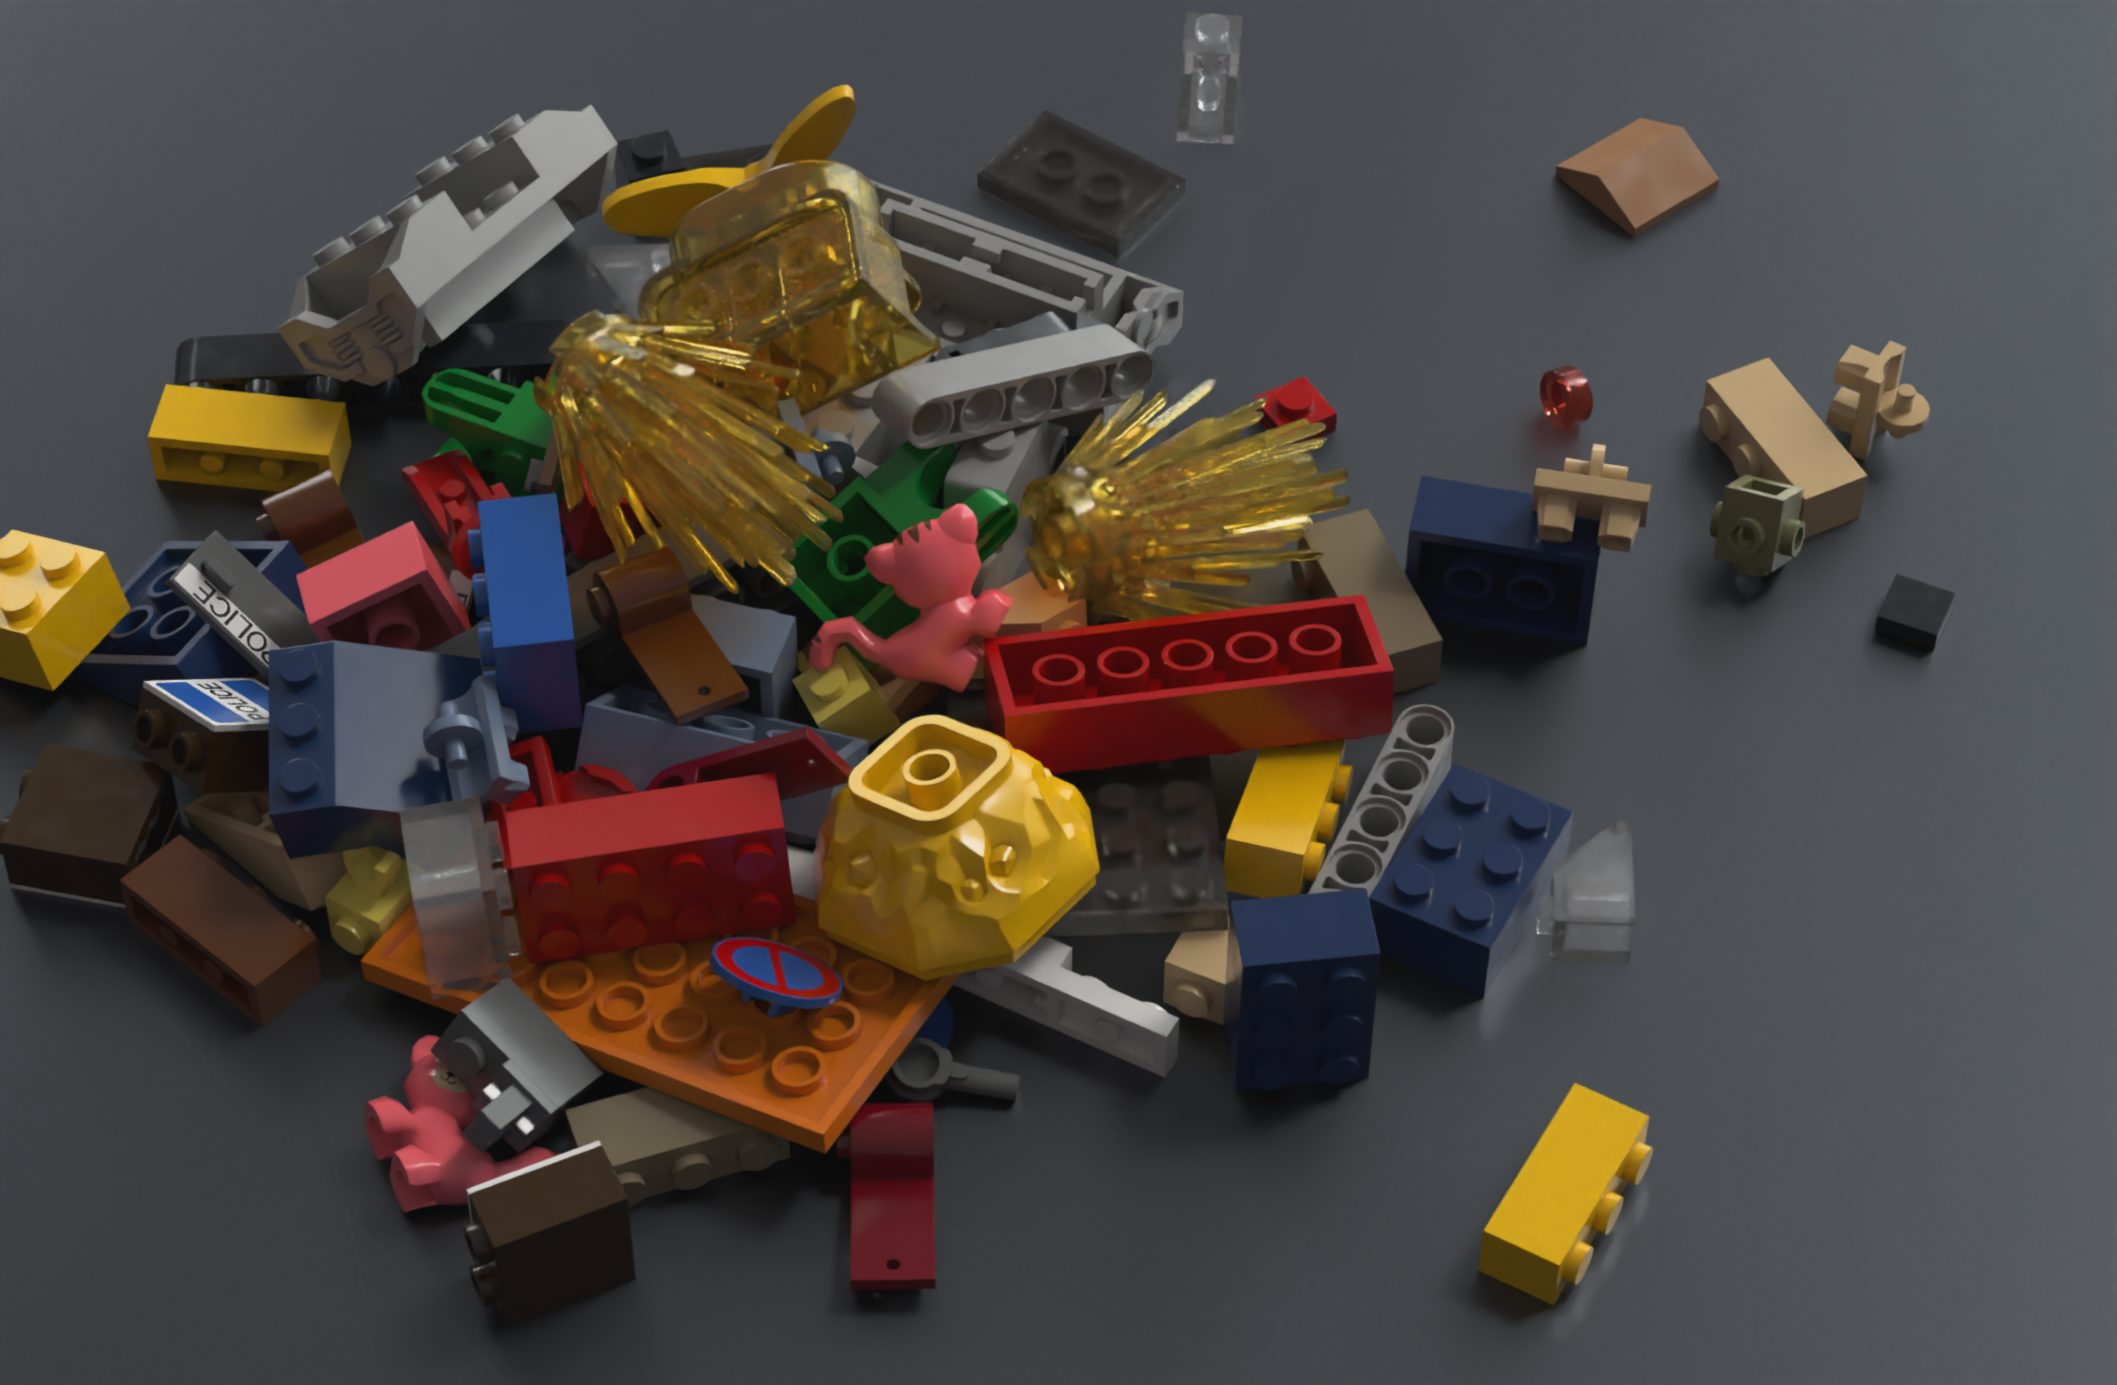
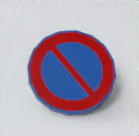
(776, 974)

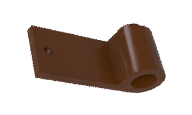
(312, 519)
(654, 621)

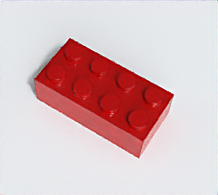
(651, 867)

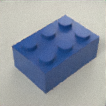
(528, 611)

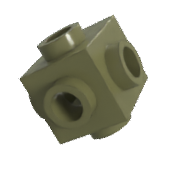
(1758, 525)

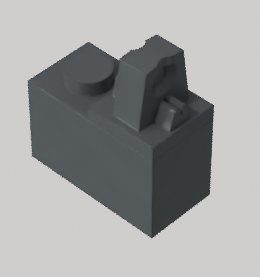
(515, 1067)

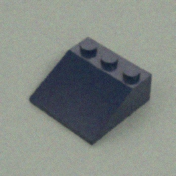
(166, 637)
(353, 743)

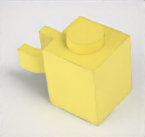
(845, 697)
(367, 898)

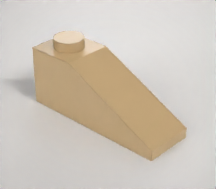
(245, 832)

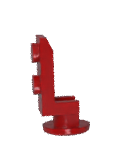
(449, 496)

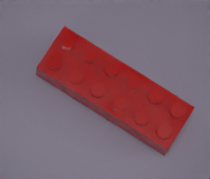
(1191, 684)

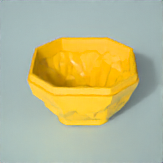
(950, 851)

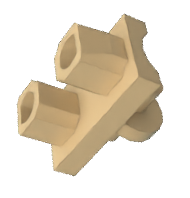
(1881, 400)
(1593, 493)

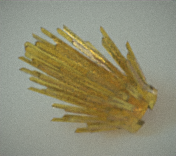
(680, 443)
(1191, 495)

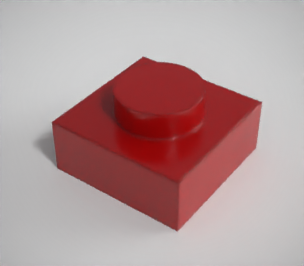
(1295, 402)

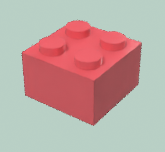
(384, 595)

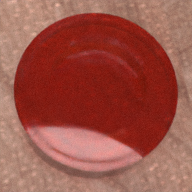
(1566, 396)

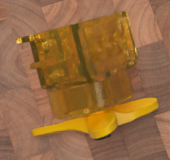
(784, 261)

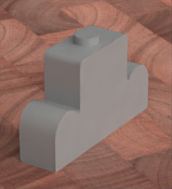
(1006, 464)

